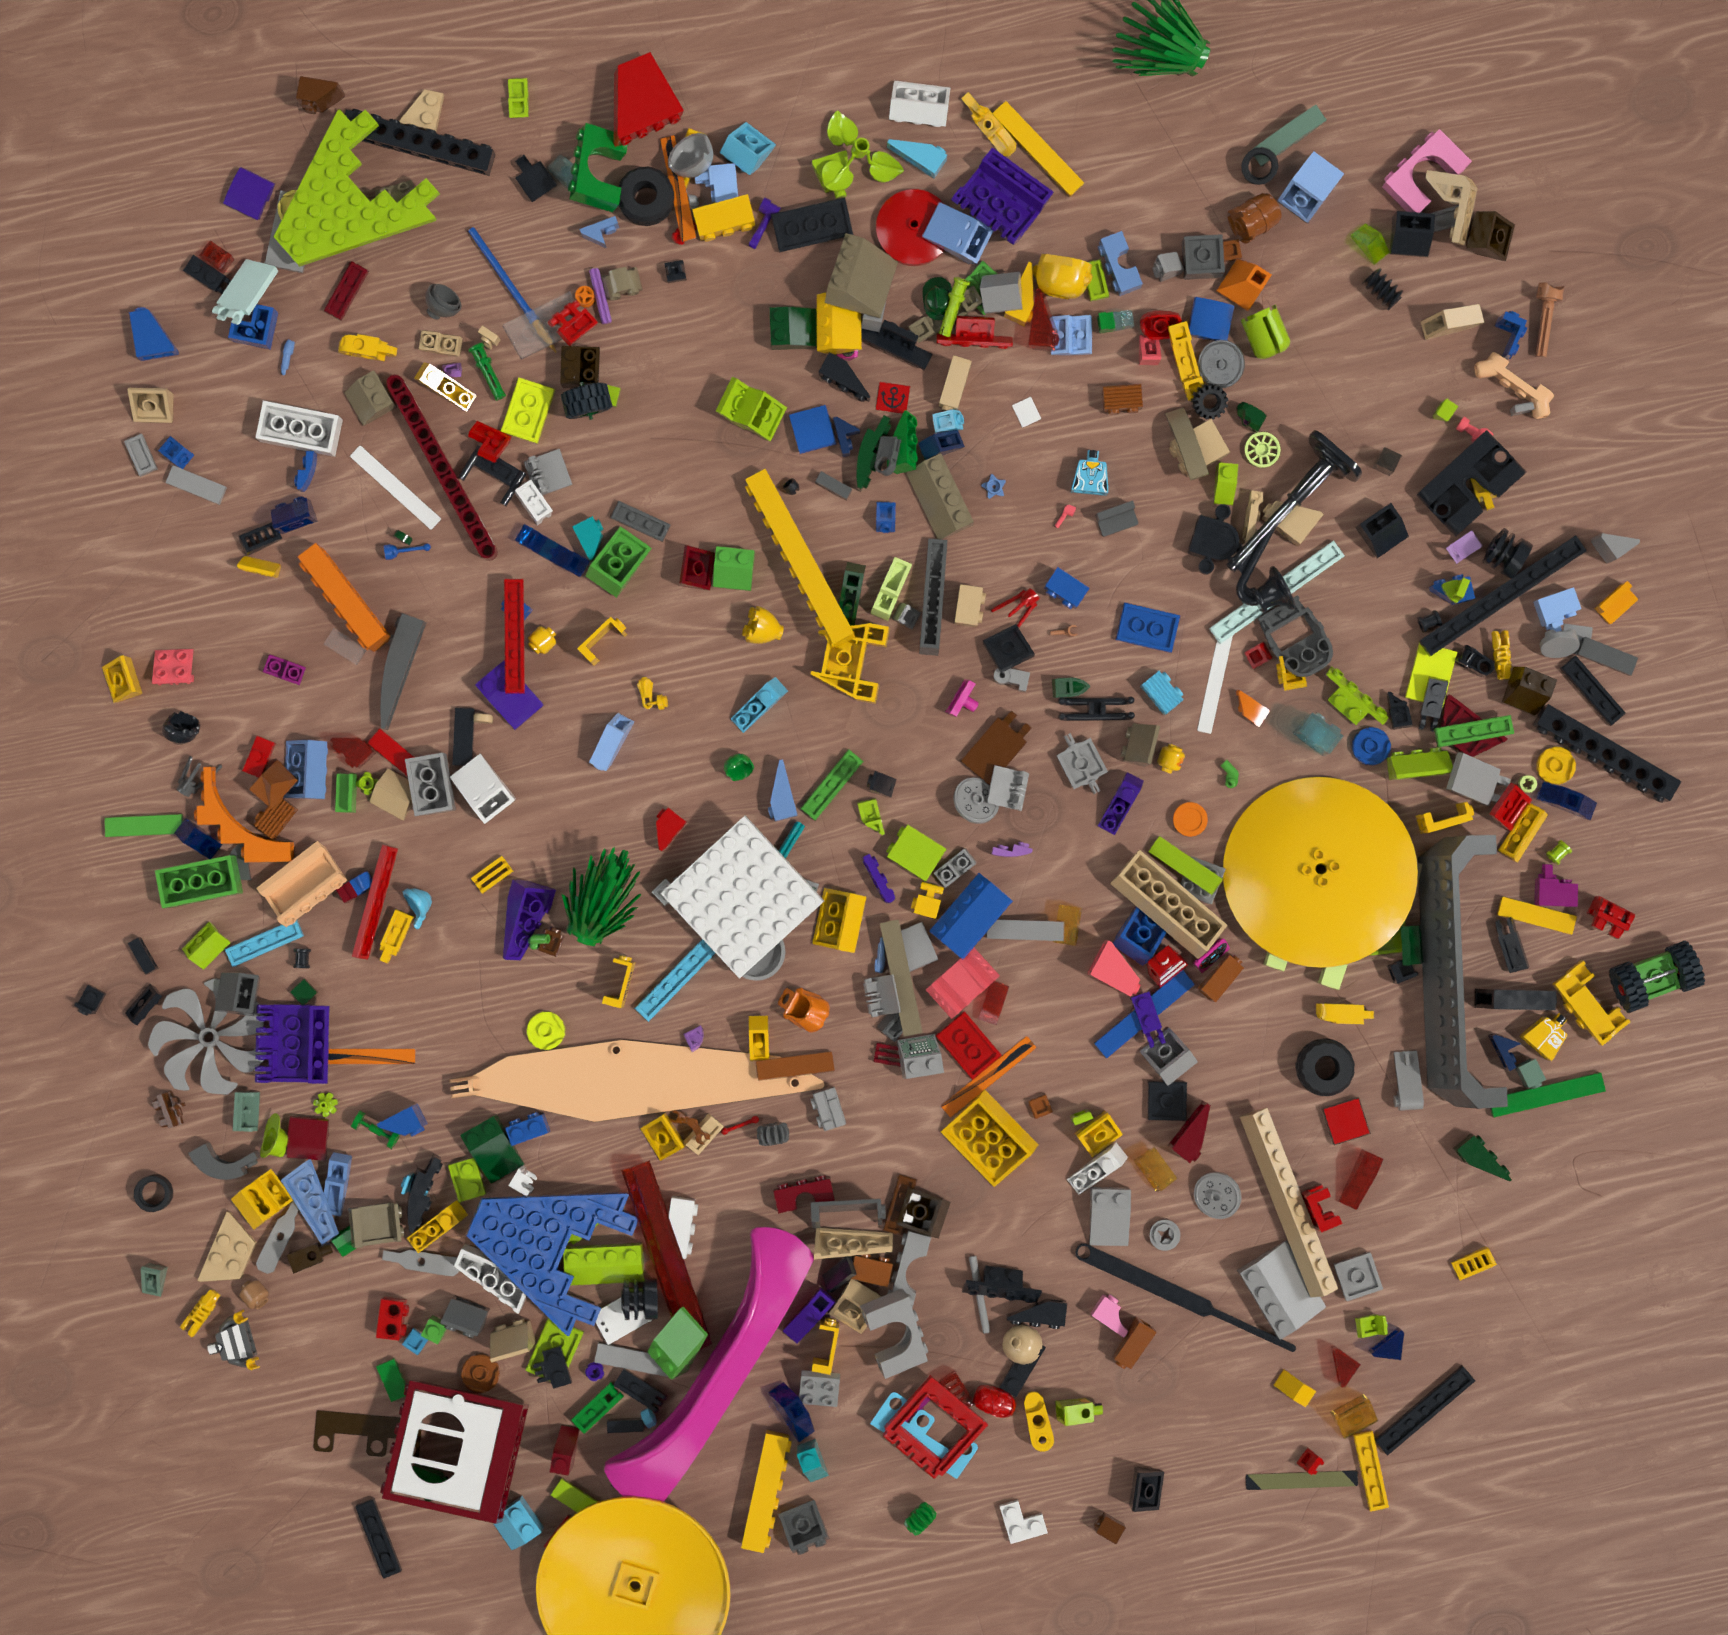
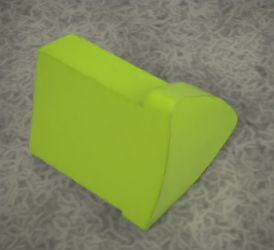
(1455, 589)

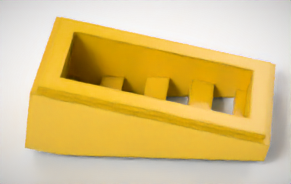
(1476, 1269)

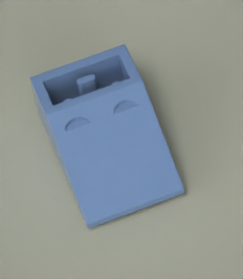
(957, 233)

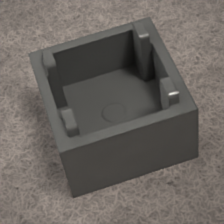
(1203, 257)

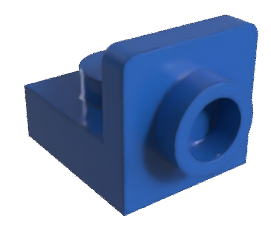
(176, 452)
(885, 517)

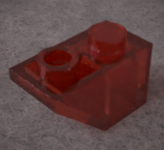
(354, 749)

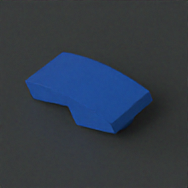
(305, 476)

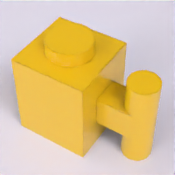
(927, 904)

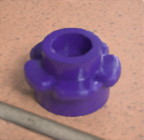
(594, 1366)

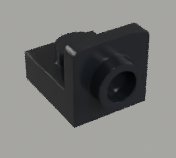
(90, 1000)

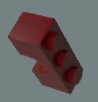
(786, 1195)

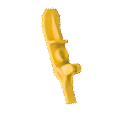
(996, 133)

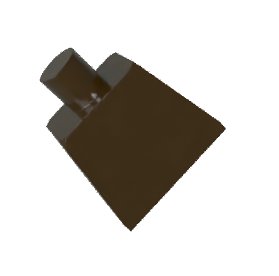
(300, 1260)

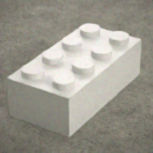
(299, 428)

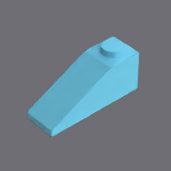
(921, 155)

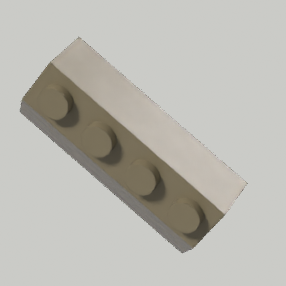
(940, 497)

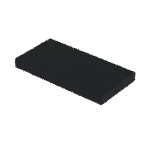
(811, 224)

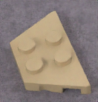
(229, 1252)

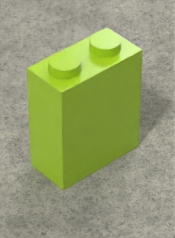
(915, 852)

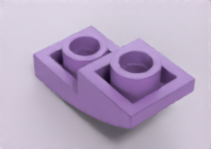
(1017, 850)

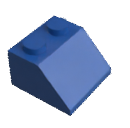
(405, 1122)

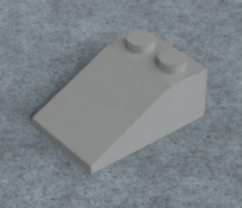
(1110, 1216)

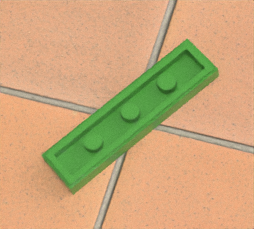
(1474, 731)
(832, 785)
(142, 825)

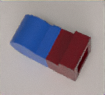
(355, 887)

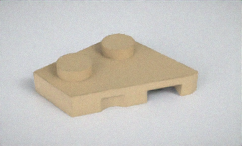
(424, 111)

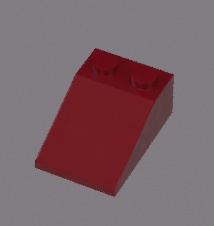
(1191, 1135)

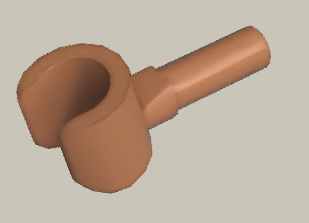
(1065, 631)

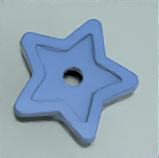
(993, 481)

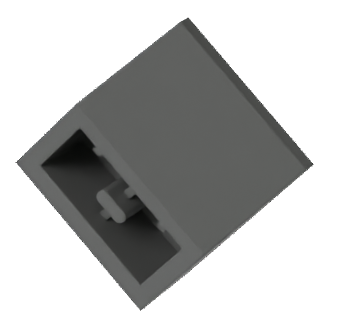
(237, 993)
(465, 1317)

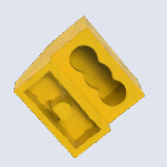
(262, 1199)

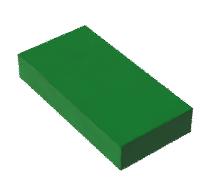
(392, 1379)

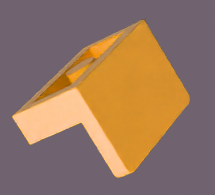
(1616, 603)

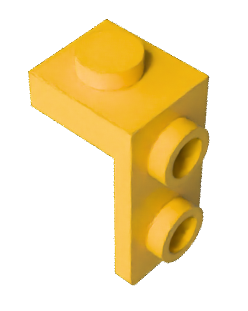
(1287, 679)

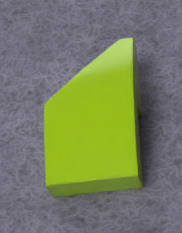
(870, 815)

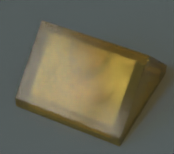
(1354, 1416)

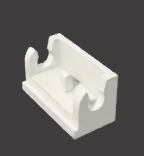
(533, 502)
(521, 1181)

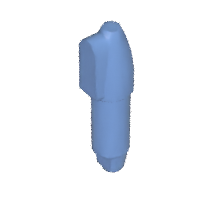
(287, 352)
(880, 961)

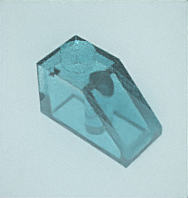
(561, 170)

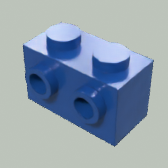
(1066, 588)
(533, 1127)

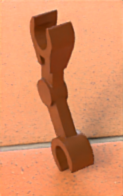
(693, 1122)

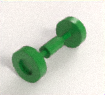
(374, 1129)

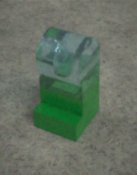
(1115, 321)

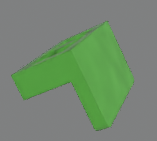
(346, 793)

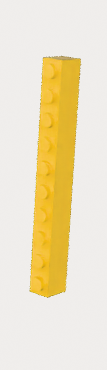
(800, 558)

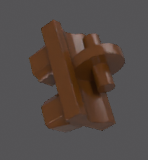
(170, 1108)

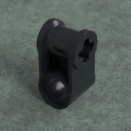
(1474, 660)

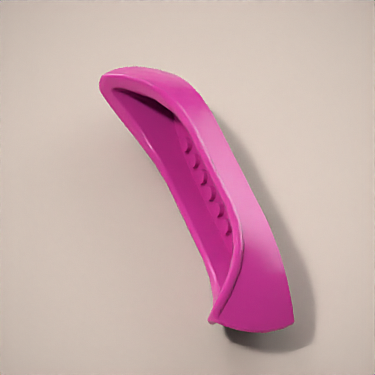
(664, 1456)

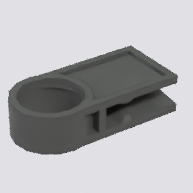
(887, 450)

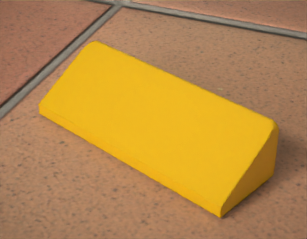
(1523, 832)

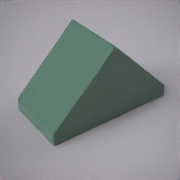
(153, 1279)

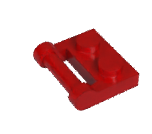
(1510, 806)

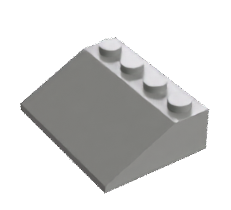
(1280, 1290)

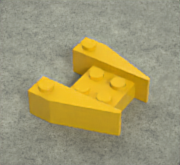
(844, 663)

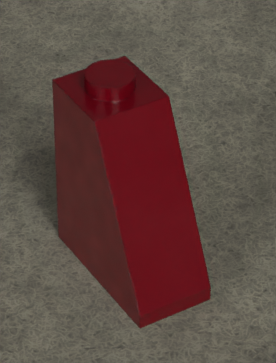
(565, 1450)

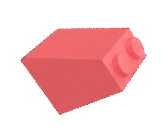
(1114, 970)

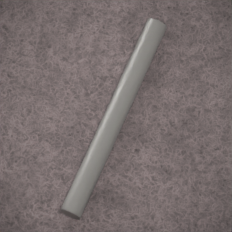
(980, 1298)

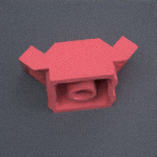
(962, 983)

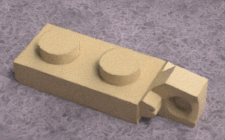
(1252, 515)

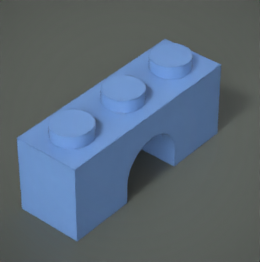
(1123, 279)

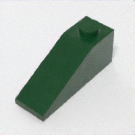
(851, 591)

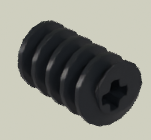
(1383, 288)

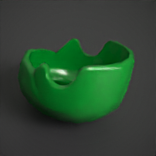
(738, 767)

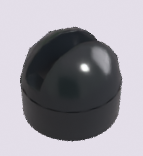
(790, 486)

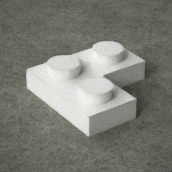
(1019, 1527)

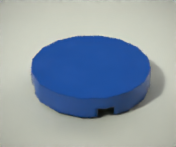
(1371, 746)

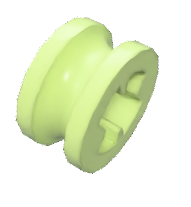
(1532, 787)

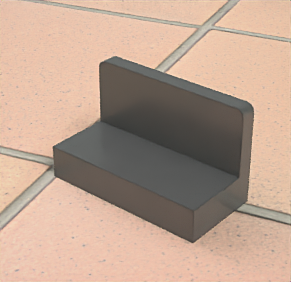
(1117, 518)

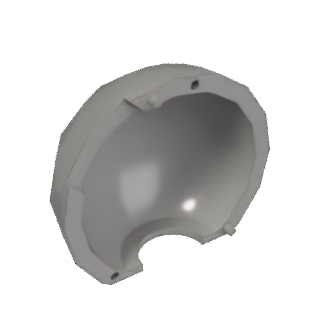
(691, 156)

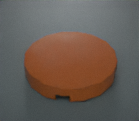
(480, 1373)

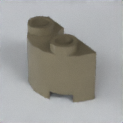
(621, 282)

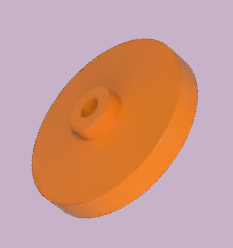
(1190, 819)

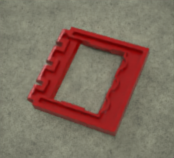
(953, 1407)

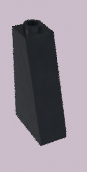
(1515, 999)

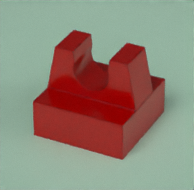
(1310, 1461)

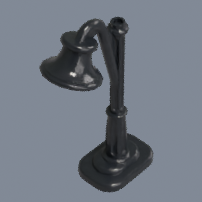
(1275, 589)

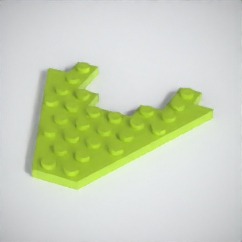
(332, 212)

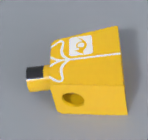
(1546, 1036)

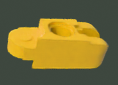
(366, 347)
(1343, 1013)
(1035, 1406)

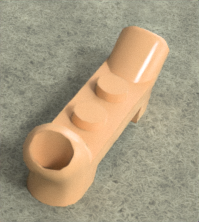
(1495, 367)

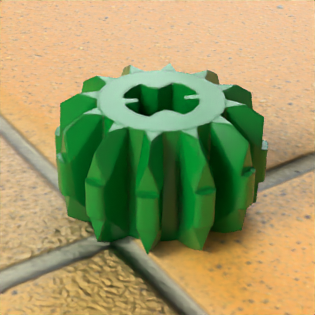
(920, 1518)

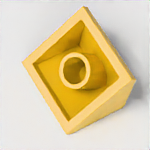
(122, 679)
(1098, 1133)
(663, 1136)

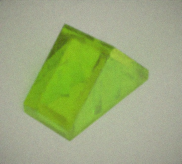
(1371, 243)

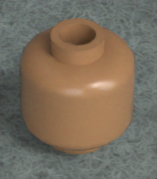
(254, 1294)

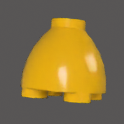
(762, 626)

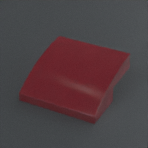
(307, 1138)

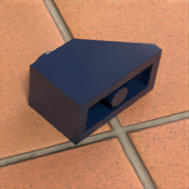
(941, 443)

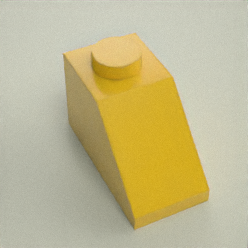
(758, 1038)

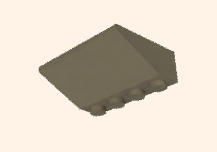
(861, 277)

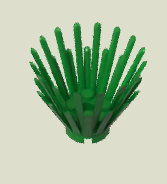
(1180, 50)

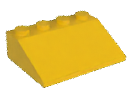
(989, 1138)

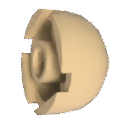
(1022, 1344)

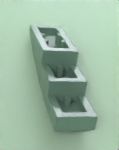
(1291, 133)

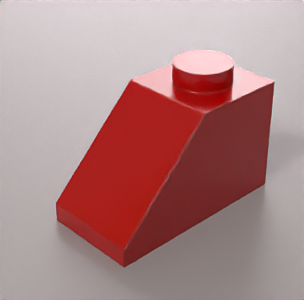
(668, 826)

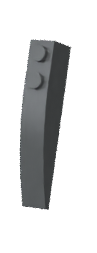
(933, 597)
(398, 664)

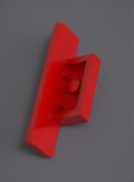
(975, 332)

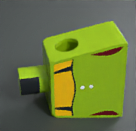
(1070, 1411)

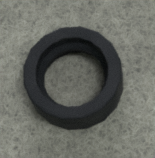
(1245, 166)
(138, 1190)

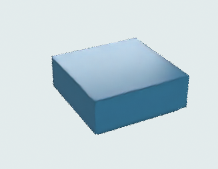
(415, 1341)

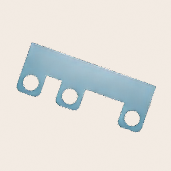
(886, 1413)

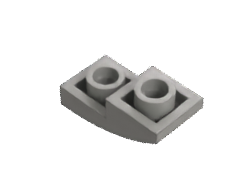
(955, 867)

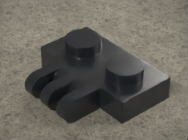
(553, 1368)

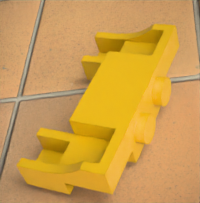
(1585, 1007)

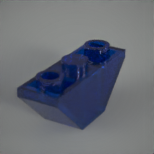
(1567, 800)
(792, 1411)

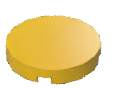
(1556, 765)

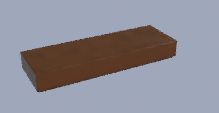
(899, 1194)

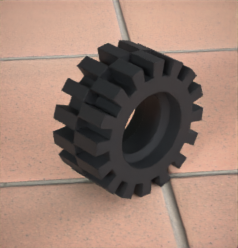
(1200, 395)

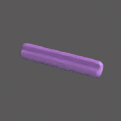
(600, 296)

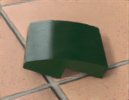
(1411, 945)

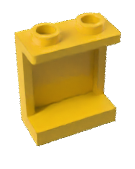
(1427, 825)

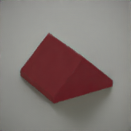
(697, 568)

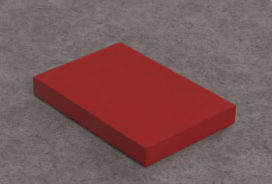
(968, 1045)

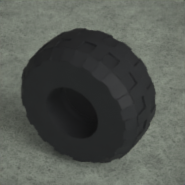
(646, 178)
(1338, 1080)

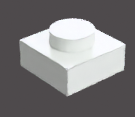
(659, 889)

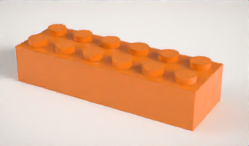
(343, 595)

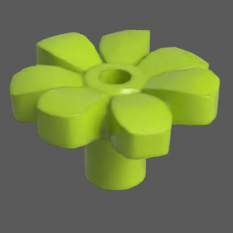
(329, 1104)

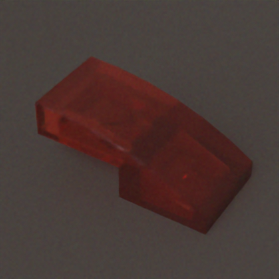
(993, 1002)

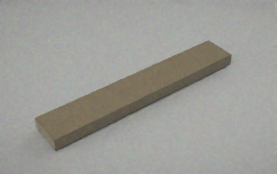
(899, 967)

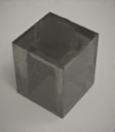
(1387, 461)

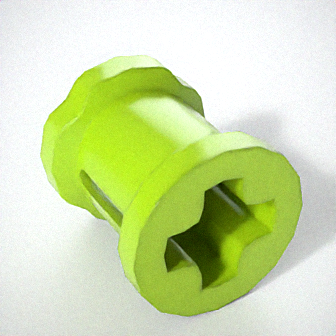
(1559, 852)

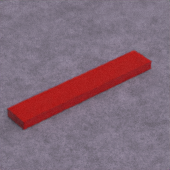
(514, 636)
(375, 902)

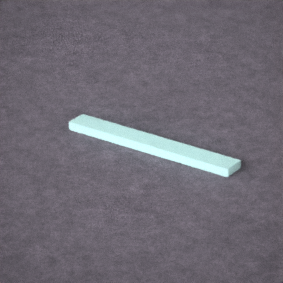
(1294, 579)

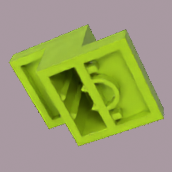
(751, 409)

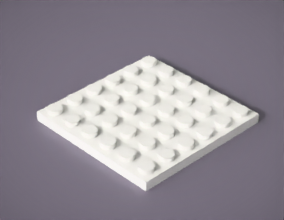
(742, 897)

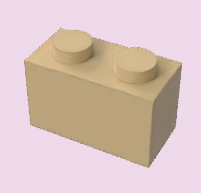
(968, 606)

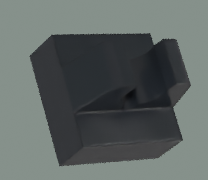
(675, 271)

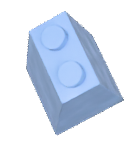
(1310, 187)

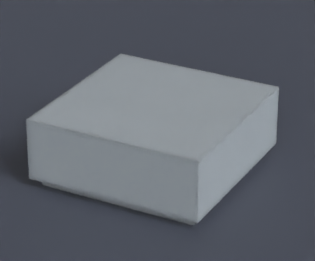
(1522, 408)

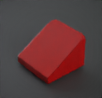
(1258, 655)

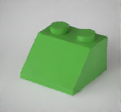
(733, 568)

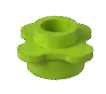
(362, 783)

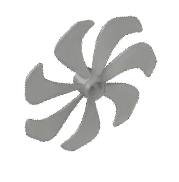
(177, 1065)

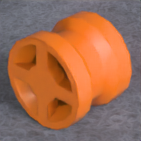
(582, 294)

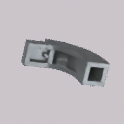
(213, 1166)

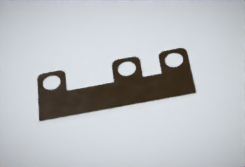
(373, 1426)

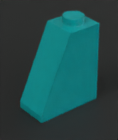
(811, 1460)

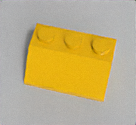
(724, 218)
(837, 328)
(839, 920)

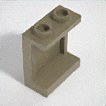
(375, 1224)

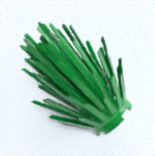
(599, 899)

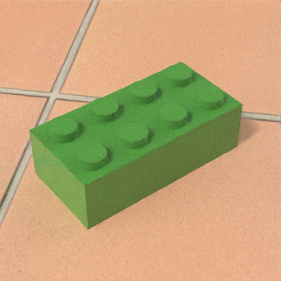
(198, 881)

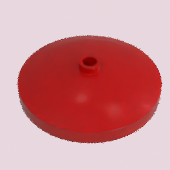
(895, 229)

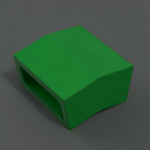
(343, 1241)

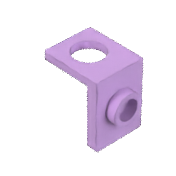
(1464, 547)

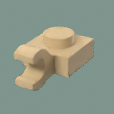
(488, 337)

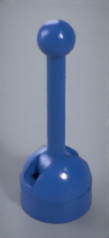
(391, 551)

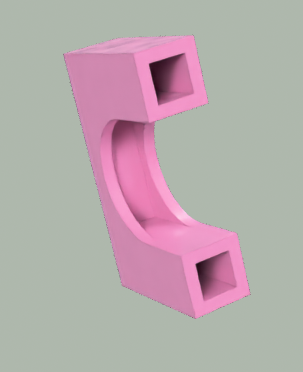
(1436, 149)

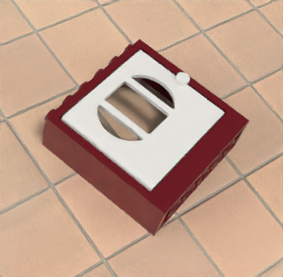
(471, 1473)

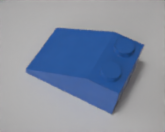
(1139, 937)

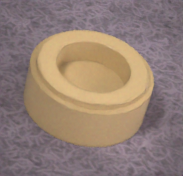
(483, 718)

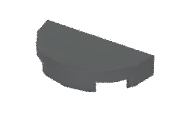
(244, 869)

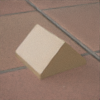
(151, 404)
(392, 794)

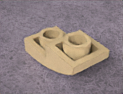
(440, 344)

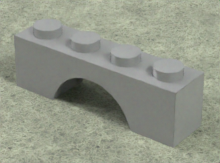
(915, 1246)

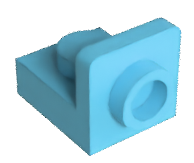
(948, 421)

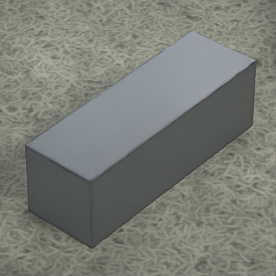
(833, 485)

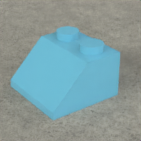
(747, 148)
(519, 1524)

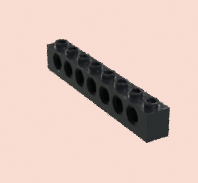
(481, 165)
(1667, 783)

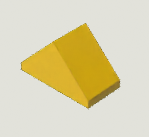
(1294, 1388)

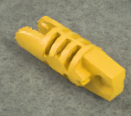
(1501, 654)
(200, 1312)

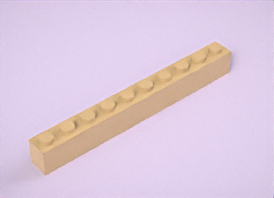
(1289, 1203)

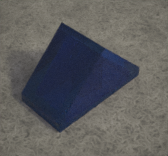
(1390, 1346)

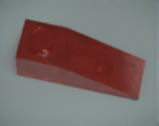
(1043, 329)
(1360, 1179)

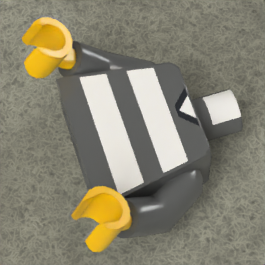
(235, 1342)

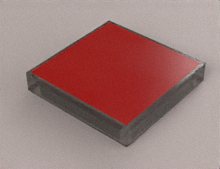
(1345, 1121)

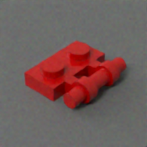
(577, 326)

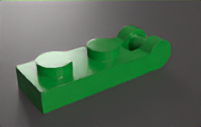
(596, 1408)

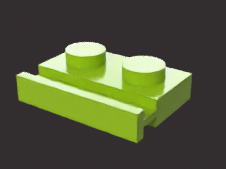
(467, 1179)

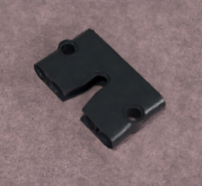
(1476, 463)

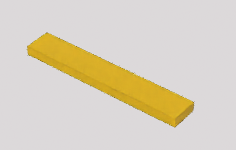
(1038, 149)

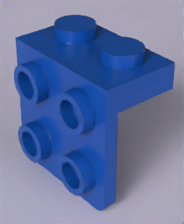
(1515, 325)

